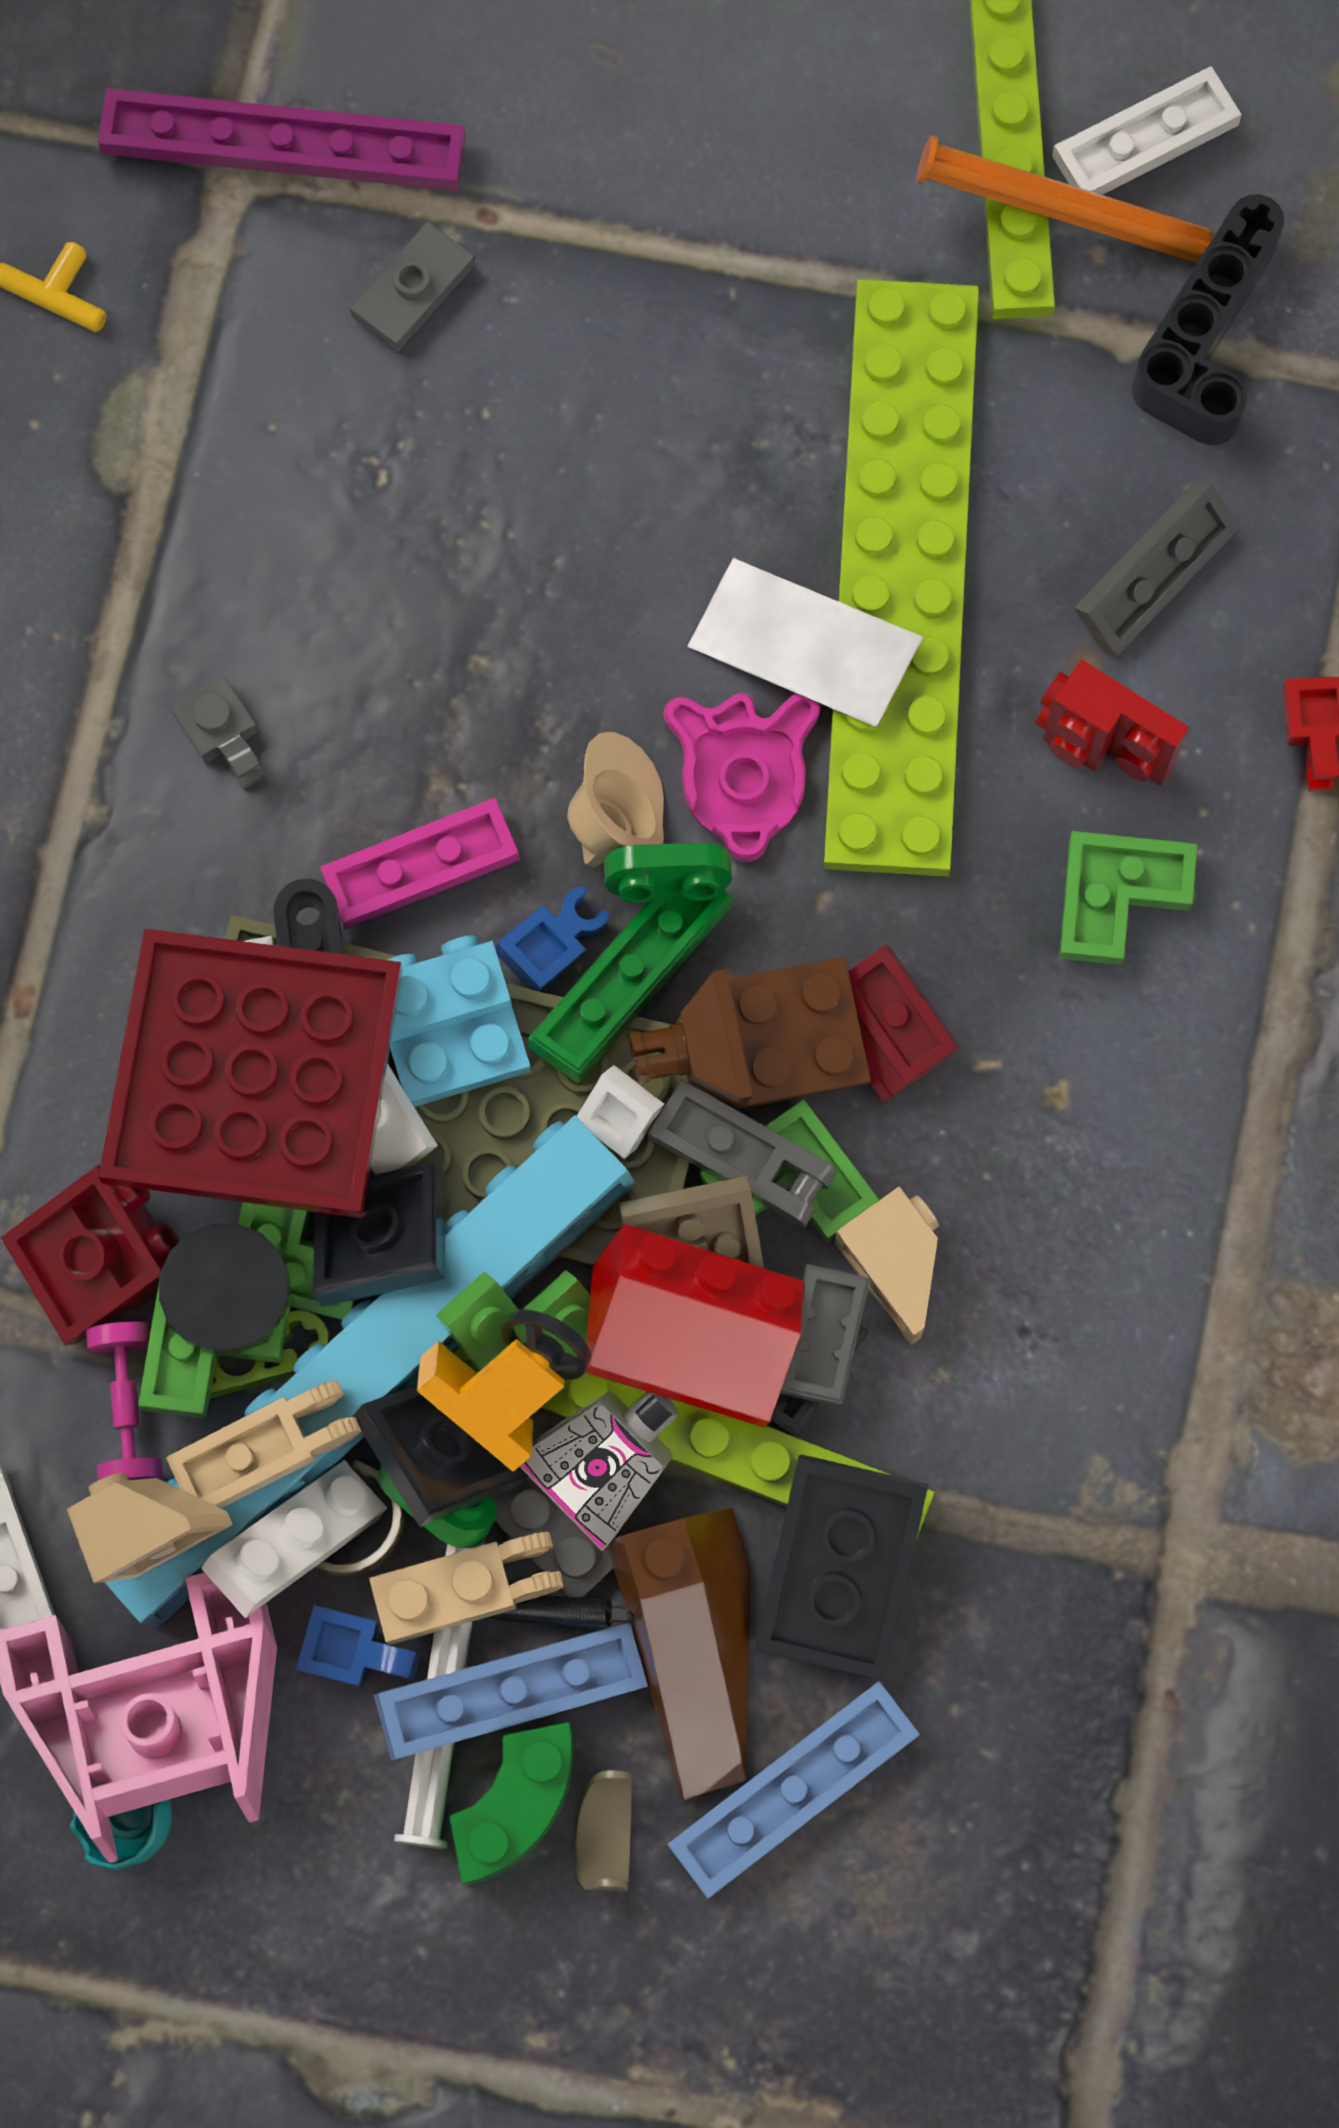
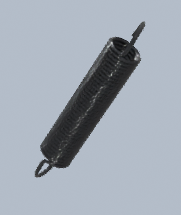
(564, 1611)

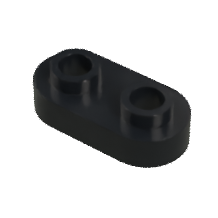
(323, 934)

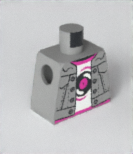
(603, 1461)

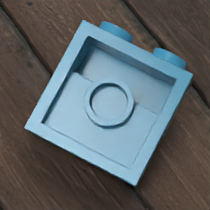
(455, 1023)

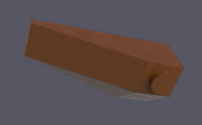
(692, 1635)

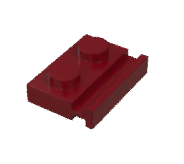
(896, 1024)

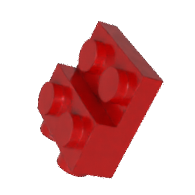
(1097, 716)

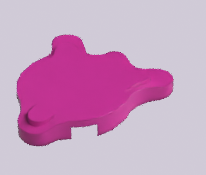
(741, 769)

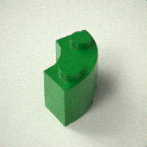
(518, 1806)

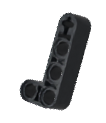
(1214, 310)

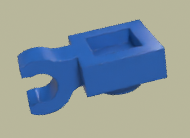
(346, 1646)

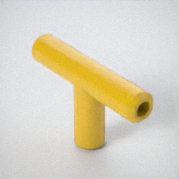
(52, 292)

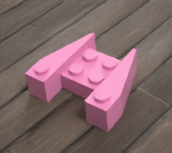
(152, 1720)

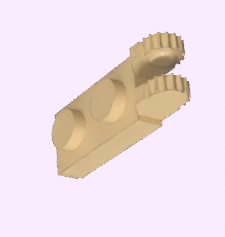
(260, 1448)
(459, 1588)

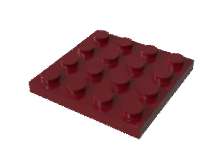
(251, 1073)

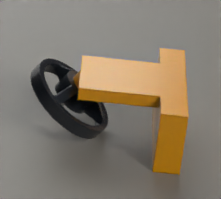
(509, 1389)

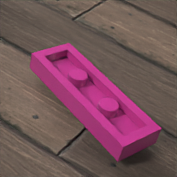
(420, 863)

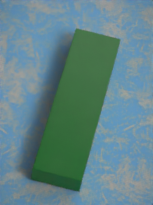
(624, 981)

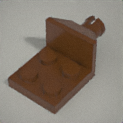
(762, 1037)

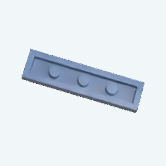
(510, 1691)
(793, 1790)

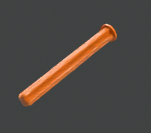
(1062, 201)

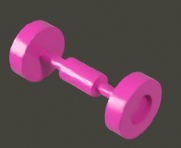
(120, 1339)

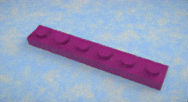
(282, 139)

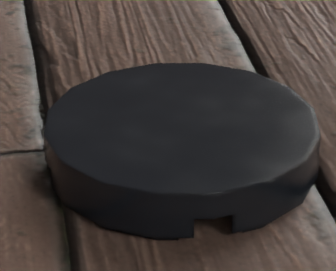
(224, 1288)

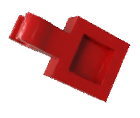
(1313, 722)

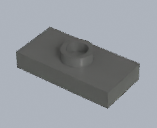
(412, 286)
(828, 1336)

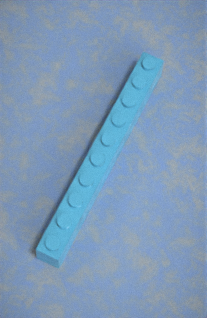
(509, 1235)

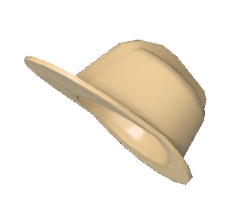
(617, 800)

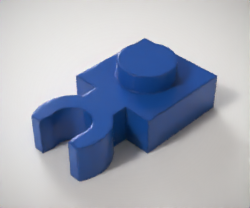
(548, 945)

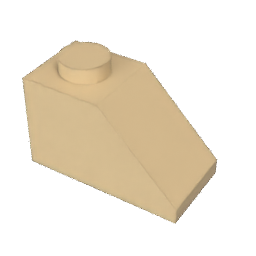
(897, 1251)
(139, 1525)

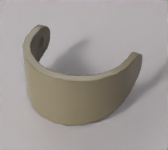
(386, 1550)
(604, 1832)

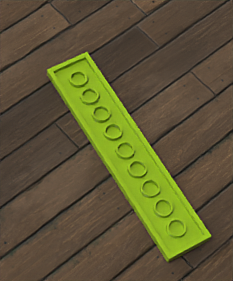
(905, 566)

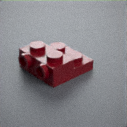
(90, 1254)

